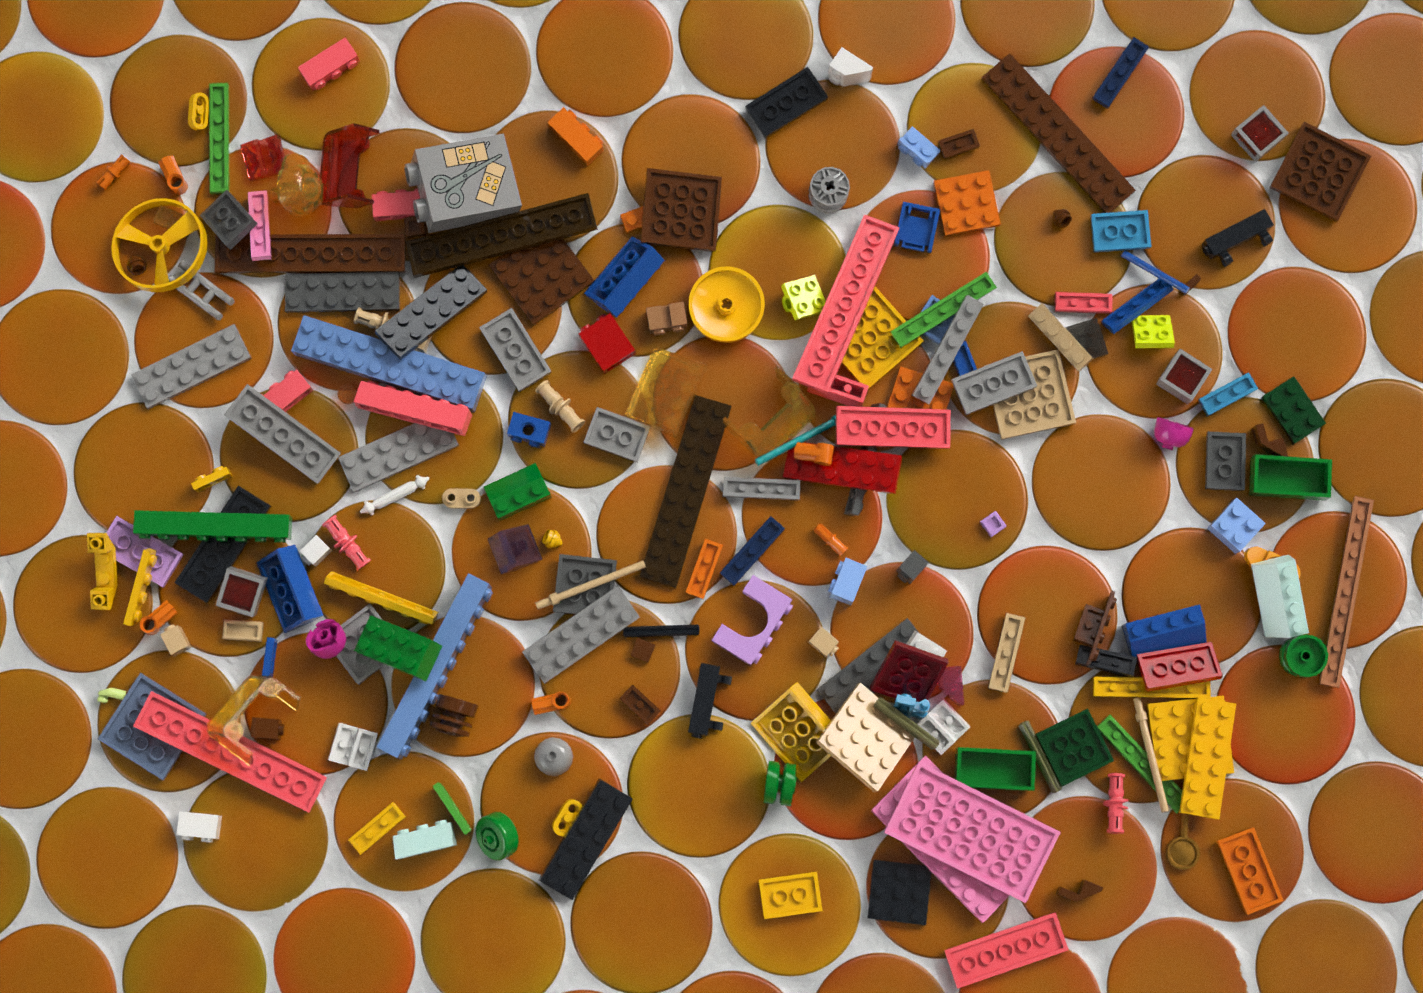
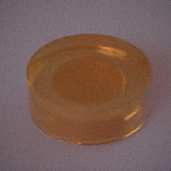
(347, 394)

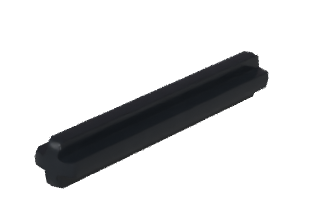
(666, 630)

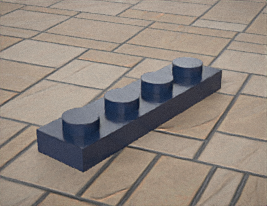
(1120, 72)
(752, 551)

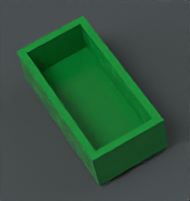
(1290, 477)
(398, 648)
(995, 768)

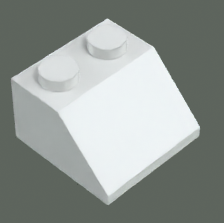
(848, 69)

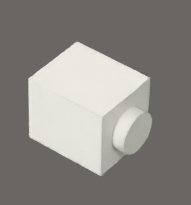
(314, 551)

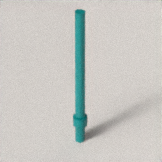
(791, 444)

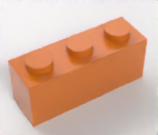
(576, 136)

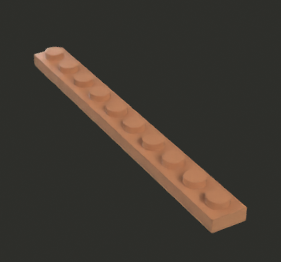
(1346, 590)

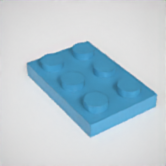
(1120, 231)

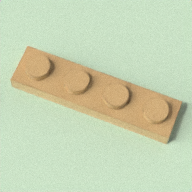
(1060, 337)
(1006, 652)

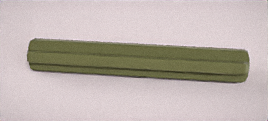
(906, 723)
(1041, 757)

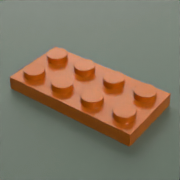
(1249, 870)

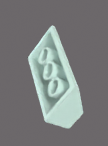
(1280, 597)

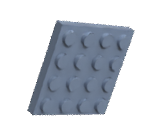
(135, 744)

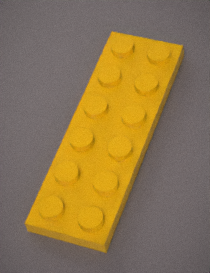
(1207, 758)

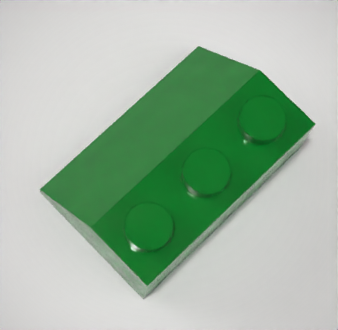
(517, 492)

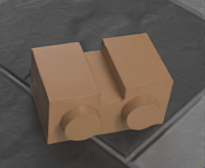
(666, 318)

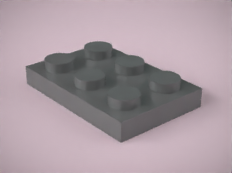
(228, 219)
(1225, 461)

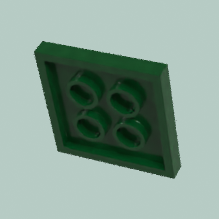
(1074, 747)

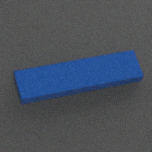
(1136, 305)

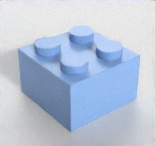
(1236, 525)
(848, 581)

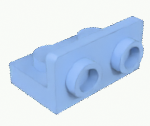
(918, 147)

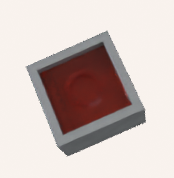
(1259, 133)
(1184, 376)
(241, 591)

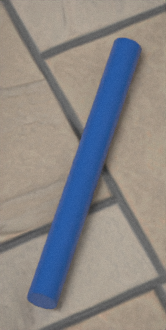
(1154, 271)

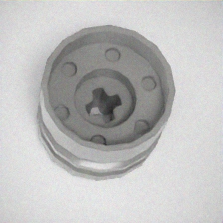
(835, 198)

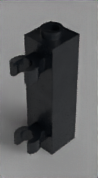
(1237, 234)
(704, 700)

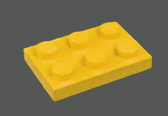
(790, 895)

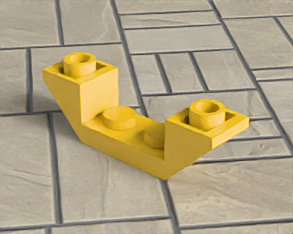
(105, 569)

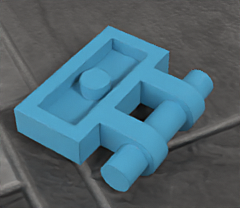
(910, 707)

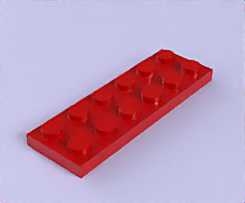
(849, 469)

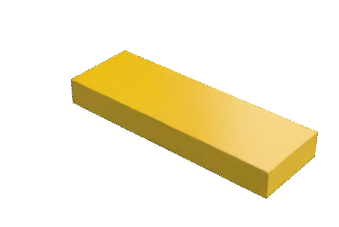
(377, 828)

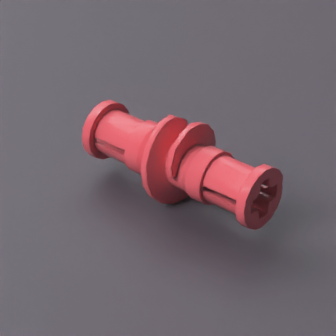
(346, 542)
(1115, 803)

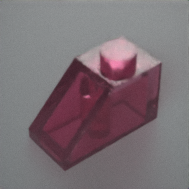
(952, 684)

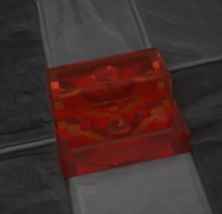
(263, 157)

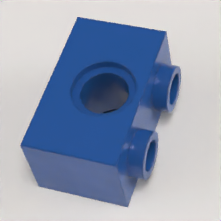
(520, 422)

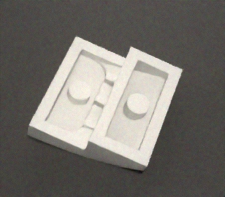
(944, 725)
(352, 746)

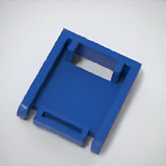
(917, 231)

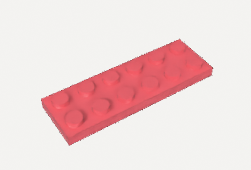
(893, 427)
(1006, 950)

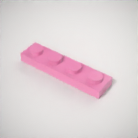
(260, 234)

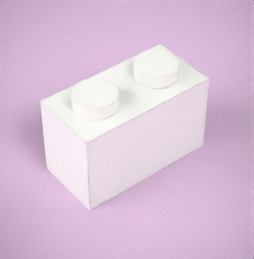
(199, 825)

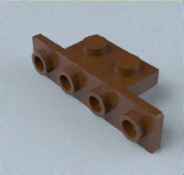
(1091, 626)

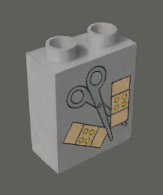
(463, 182)

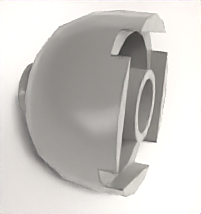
(553, 756)

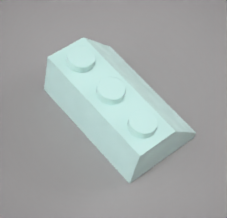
(424, 839)

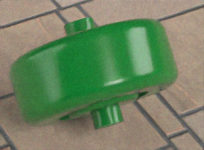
(497, 836)

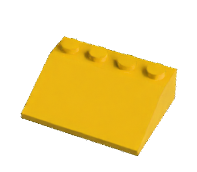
(792, 728)

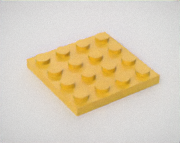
(873, 348)
(1170, 735)

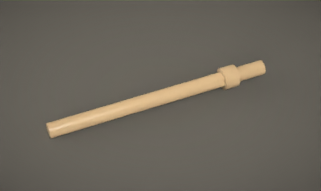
(555, 598)
(1141, 717)

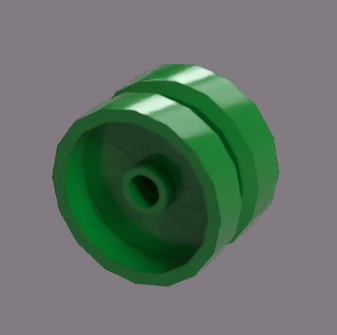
(1315, 656)
(780, 783)

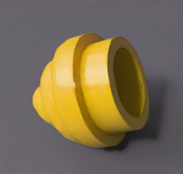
(551, 539)

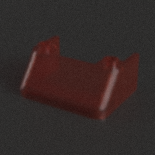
(341, 165)

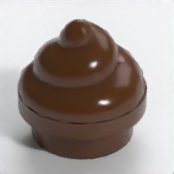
(1061, 218)
(136, 265)

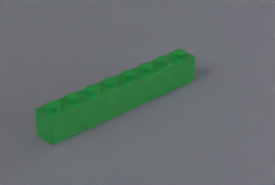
(212, 525)

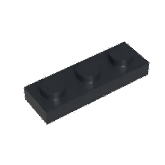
(1107, 661)

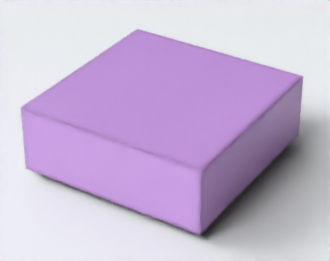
(993, 524)

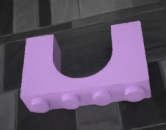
(775, 605)

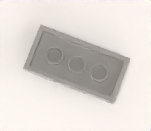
(515, 350)
(994, 383)

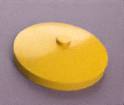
(726, 304)

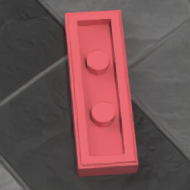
(1083, 302)

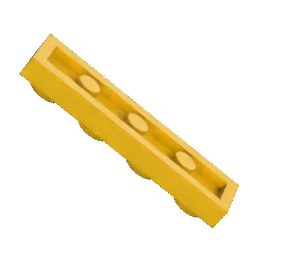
(141, 582)

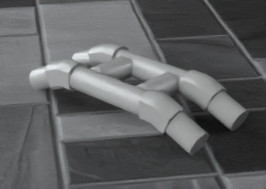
(213, 290)

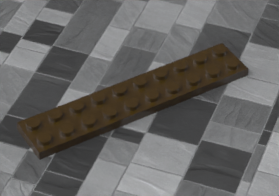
(501, 235)
(685, 491)

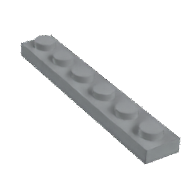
(947, 349)

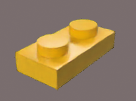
(203, 482)

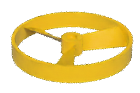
(161, 244)

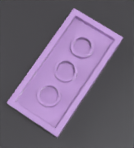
(130, 549)

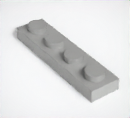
(761, 488)

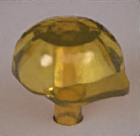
(298, 186)

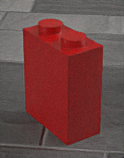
(606, 343)

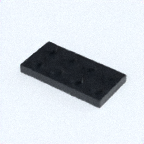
(786, 102)

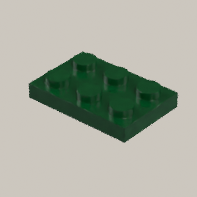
(1293, 410)

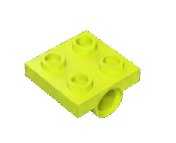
(803, 297)
(1153, 331)

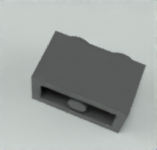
(911, 567)

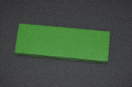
(453, 809)

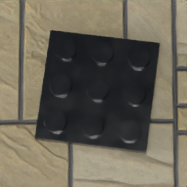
(899, 892)

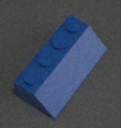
(624, 276)
(290, 588)
(1166, 631)

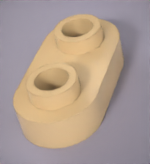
(461, 498)

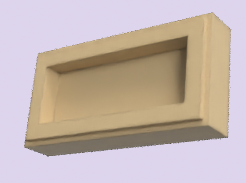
(242, 630)

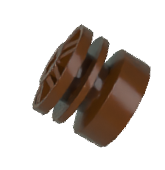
(453, 716)

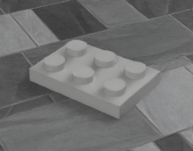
(617, 434)

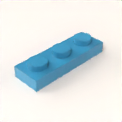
(1228, 394)

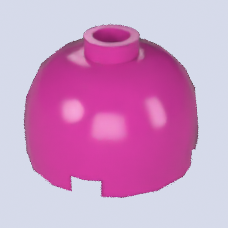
(1172, 433)
(326, 639)

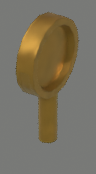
(1183, 851)

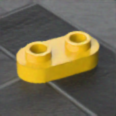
(199, 112)
(565, 816)

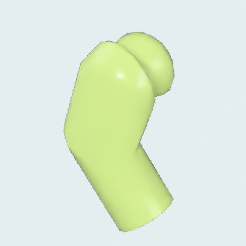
(110, 692)

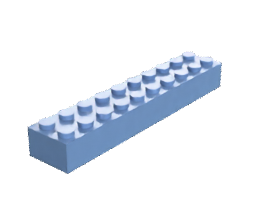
(375, 361)
(420, 693)

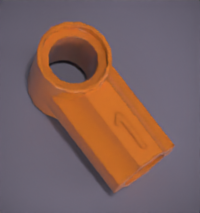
(173, 174)
(819, 453)
(159, 616)
(549, 703)

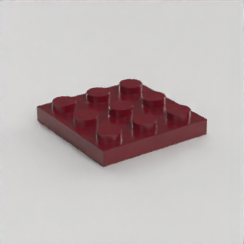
(909, 672)

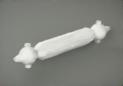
(394, 495)

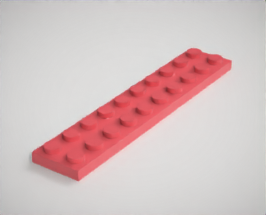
(845, 304)
(267, 770)

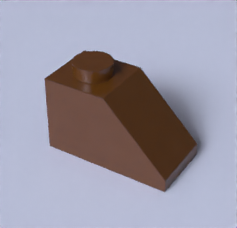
(267, 728)

